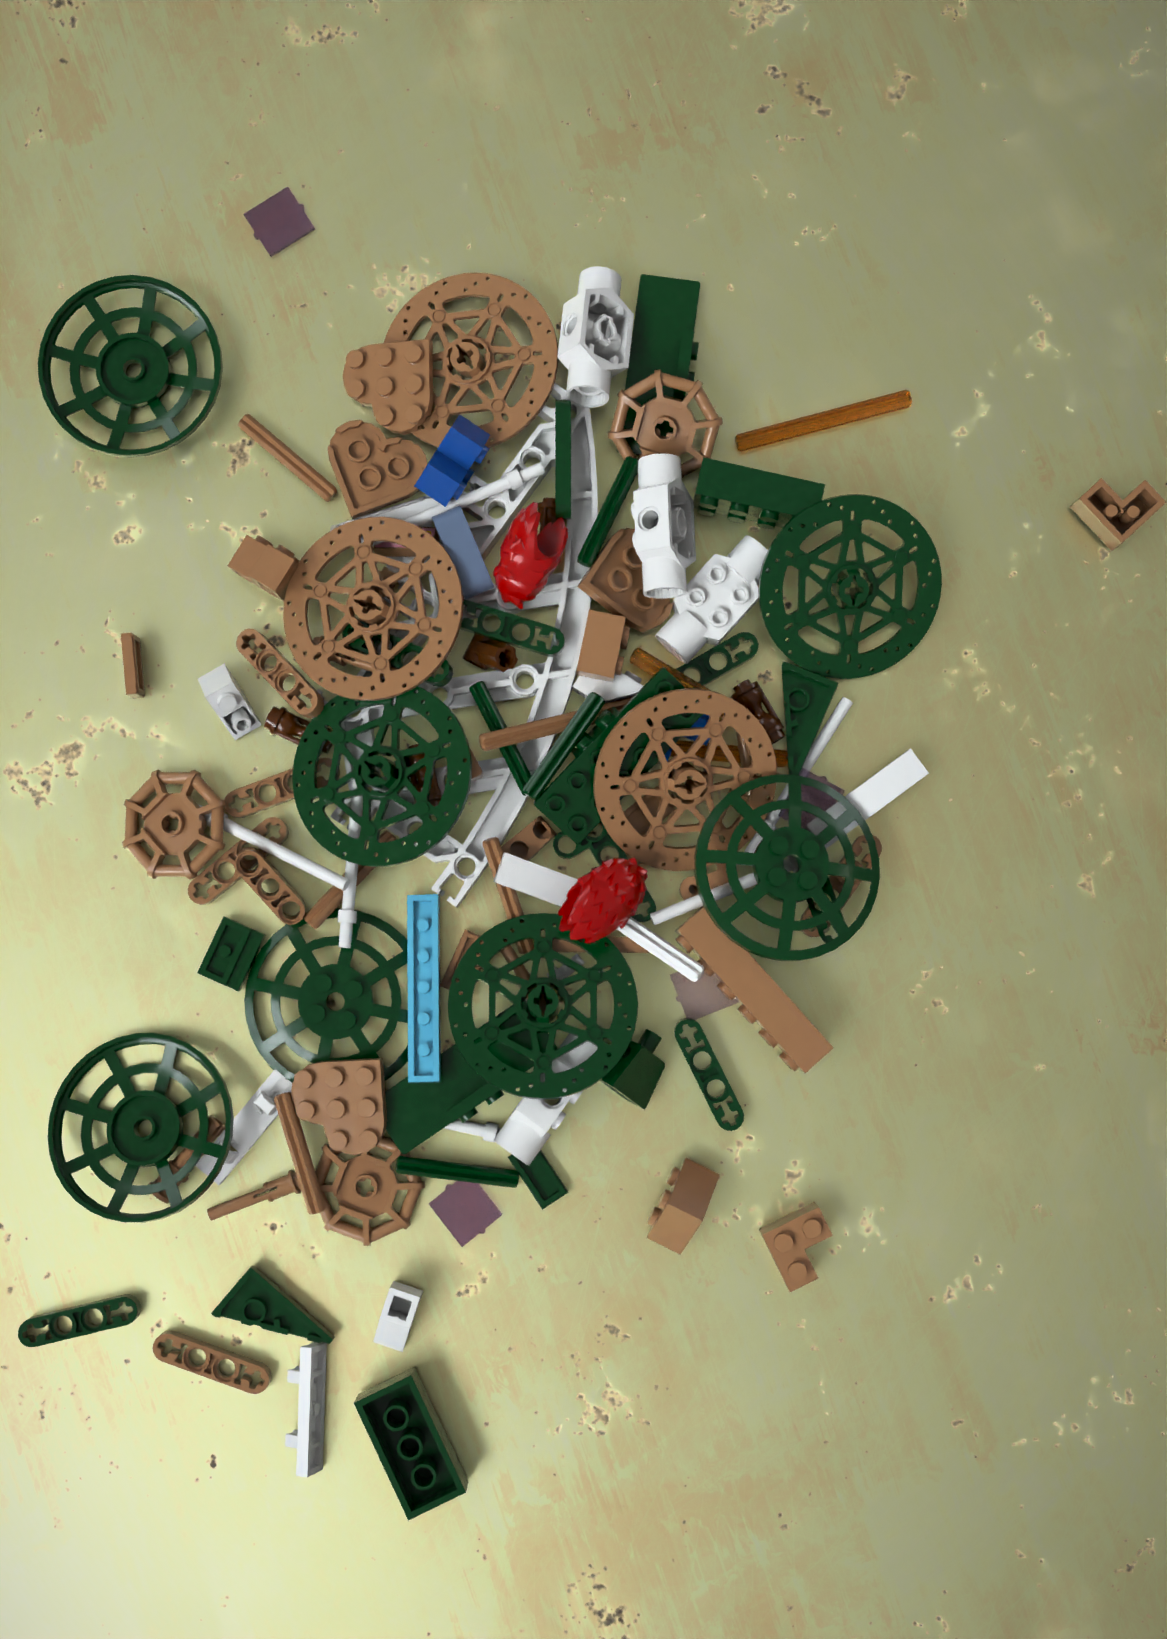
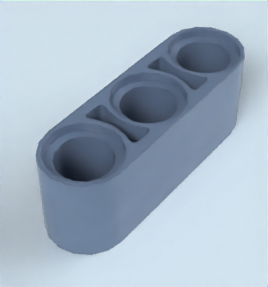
(463, 550)

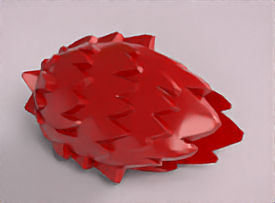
(528, 557)
(603, 899)

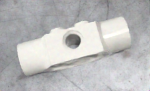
(595, 337)
(663, 526)
(714, 600)
(531, 1119)

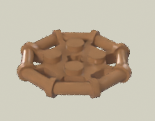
(670, 410)
(190, 825)
(373, 1203)

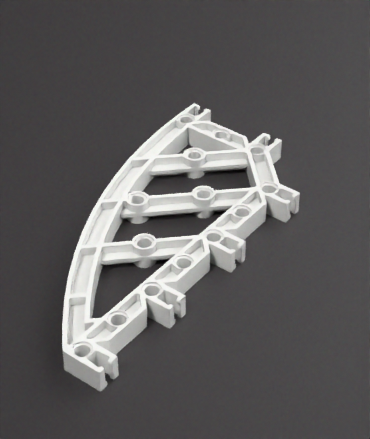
(551, 679)

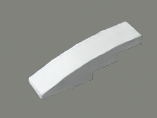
(876, 791)
(533, 879)

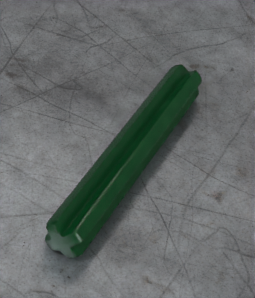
(608, 512)
(495, 722)
(563, 745)
(457, 1171)

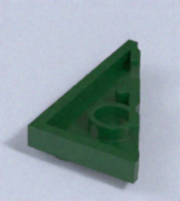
(805, 706)
(262, 1303)

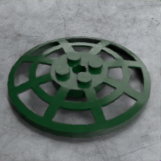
(119, 354)
(775, 879)
(317, 988)
(124, 1123)

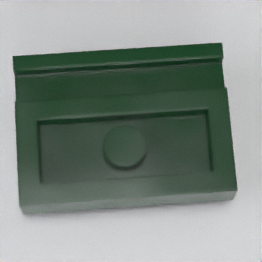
(231, 954)

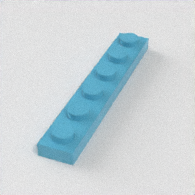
(423, 988)

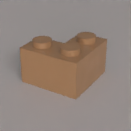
(1116, 518)
(264, 565)
(601, 646)
(682, 1206)
(788, 1240)

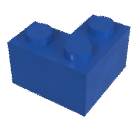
(451, 463)

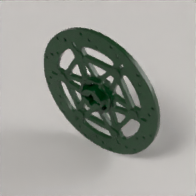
(840, 577)
(395, 772)
(554, 1082)

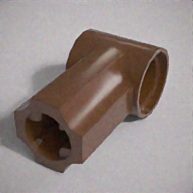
(490, 653)

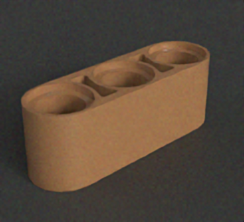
(273, 900)

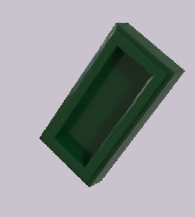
(540, 1179)

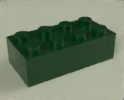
(752, 494)
(411, 1443)

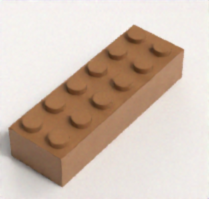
(756, 992)

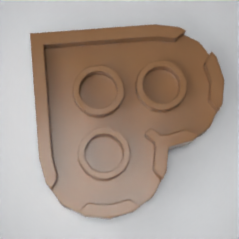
(393, 381)
(373, 468)
(617, 584)
(345, 1100)

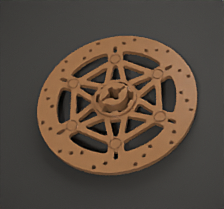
(482, 367)
(379, 620)
(676, 772)

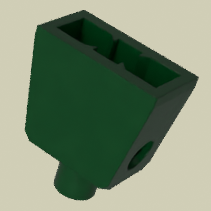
(637, 1071)

